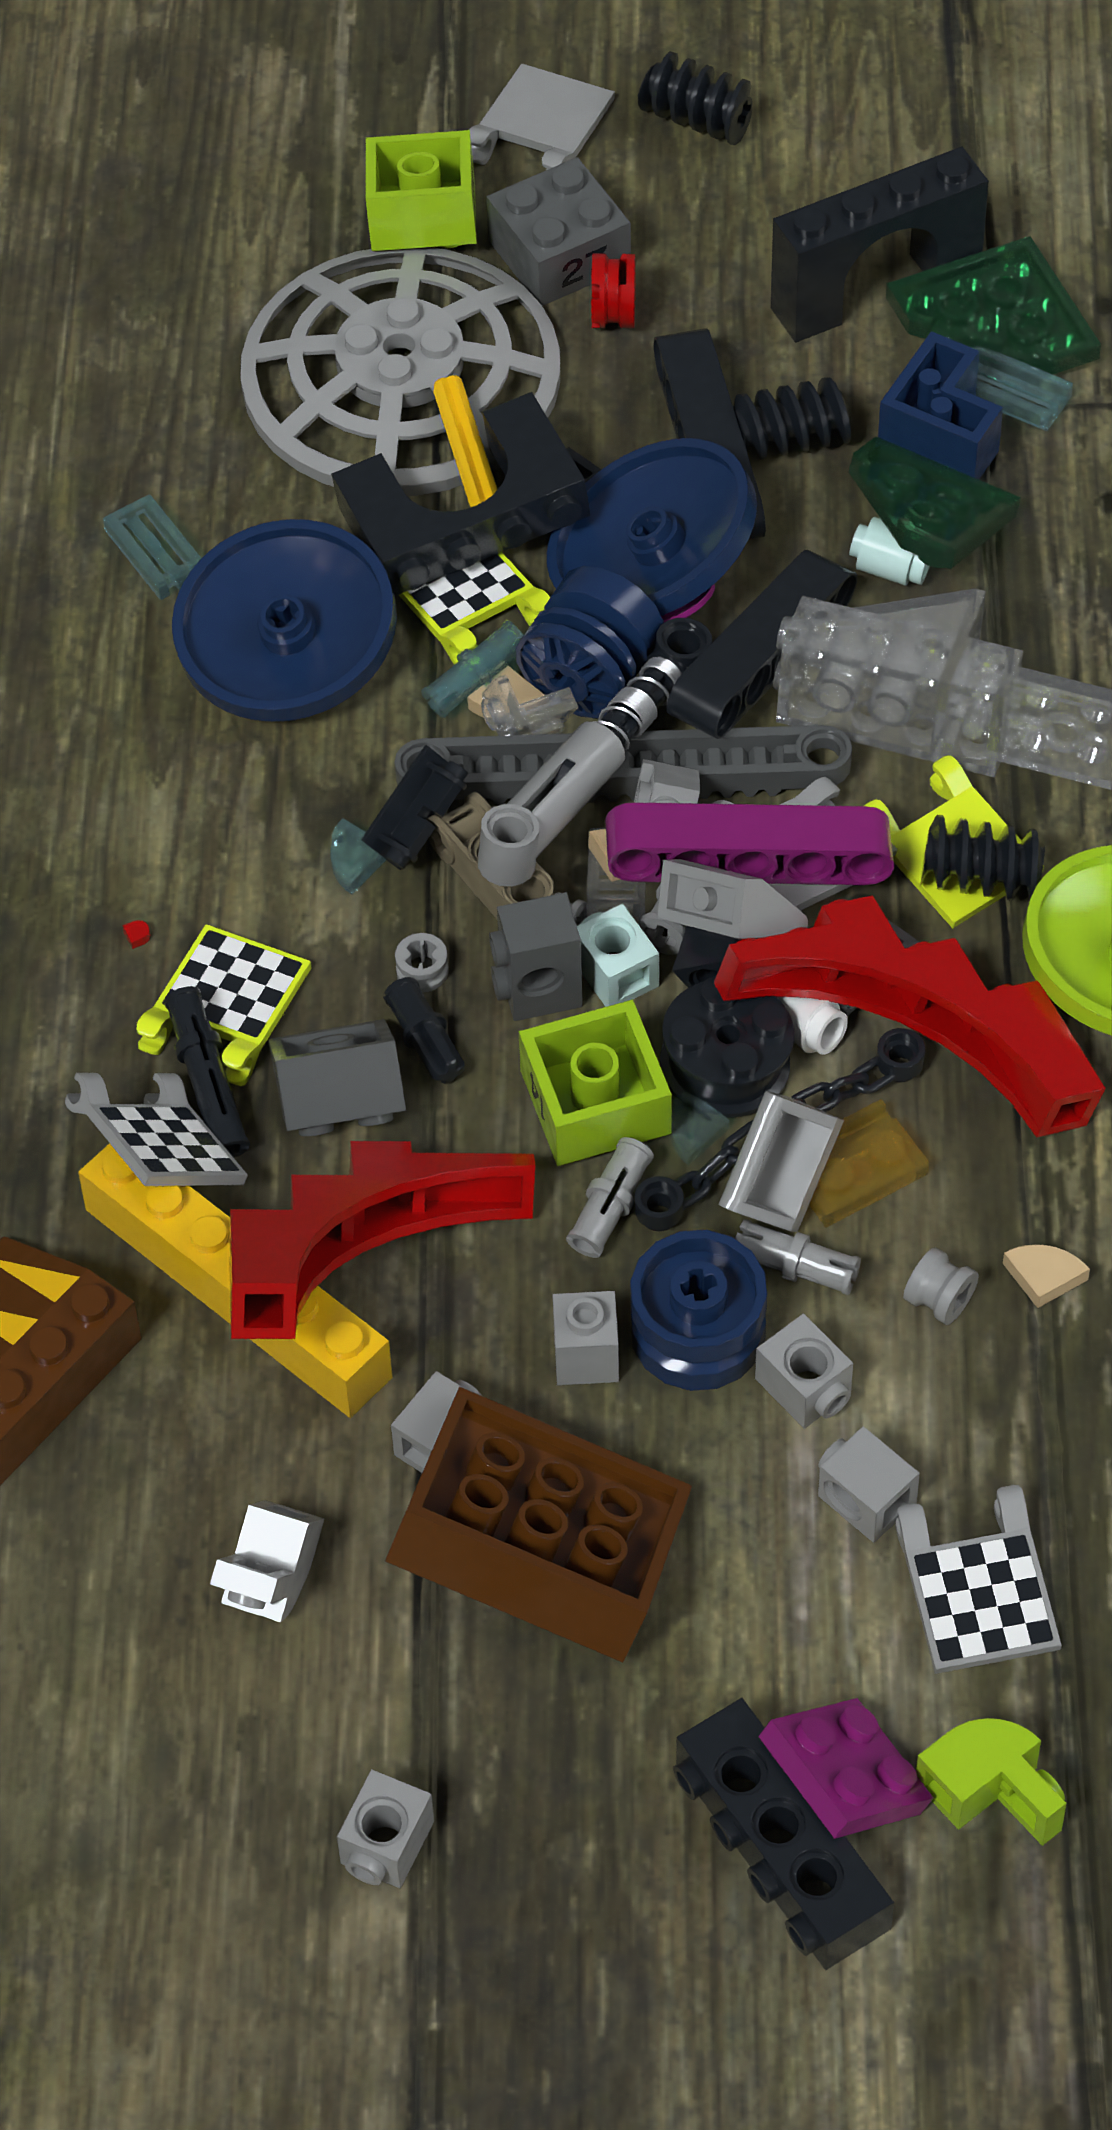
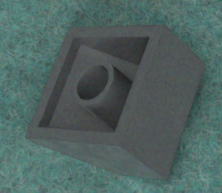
(337, 1077)

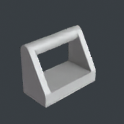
(724, 902)
(781, 1161)

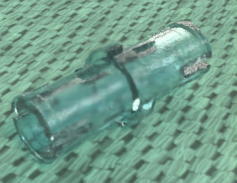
(473, 669)

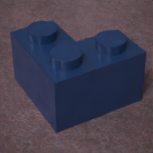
(936, 408)

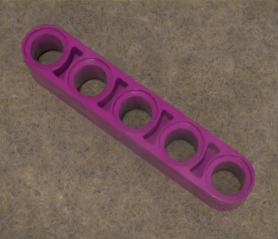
(755, 840)

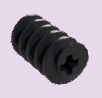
(697, 99)
(792, 416)
(983, 857)

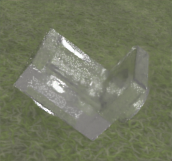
(533, 717)

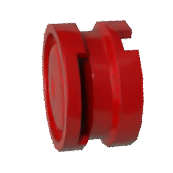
(613, 290)

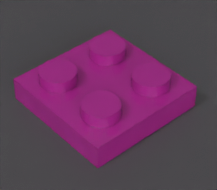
(846, 1767)

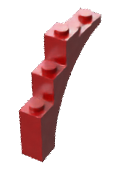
(932, 988)
(334, 1218)

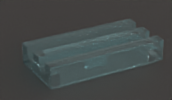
(1019, 381)
(174, 574)

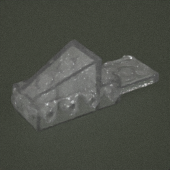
(928, 669)

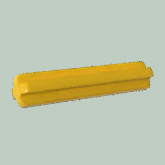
(464, 439)

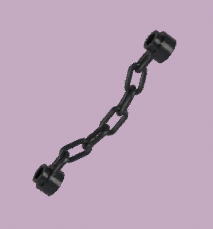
(668, 1192)

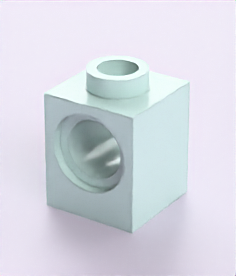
(620, 975)

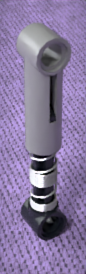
(522, 828)

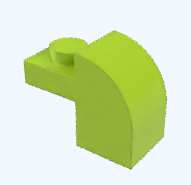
(988, 1763)

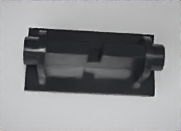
(423, 792)

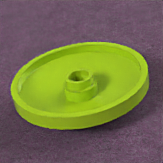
(1071, 936)

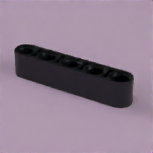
(700, 399)
(745, 655)

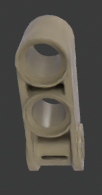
(457, 844)

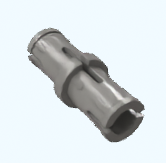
(595, 1228)
(800, 1257)

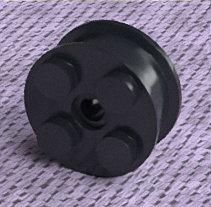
(726, 1048)

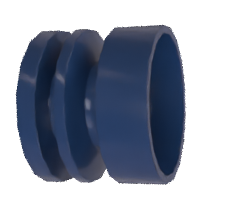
(589, 638)

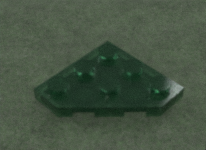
(998, 302)
(928, 504)

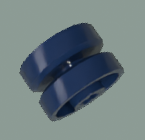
(698, 1309)

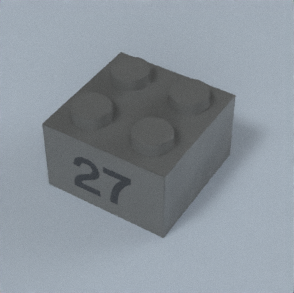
(553, 227)

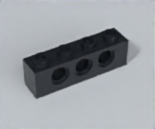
(825, 1925)

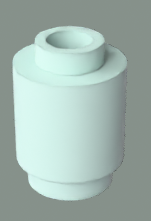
(882, 556)

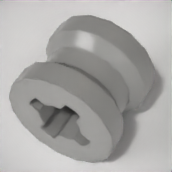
(941, 1286)

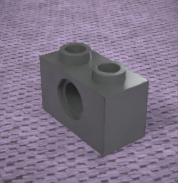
(537, 957)

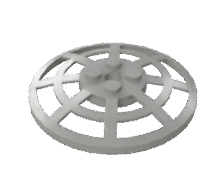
(392, 379)

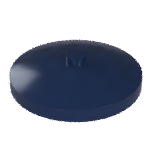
(663, 520)
(284, 620)

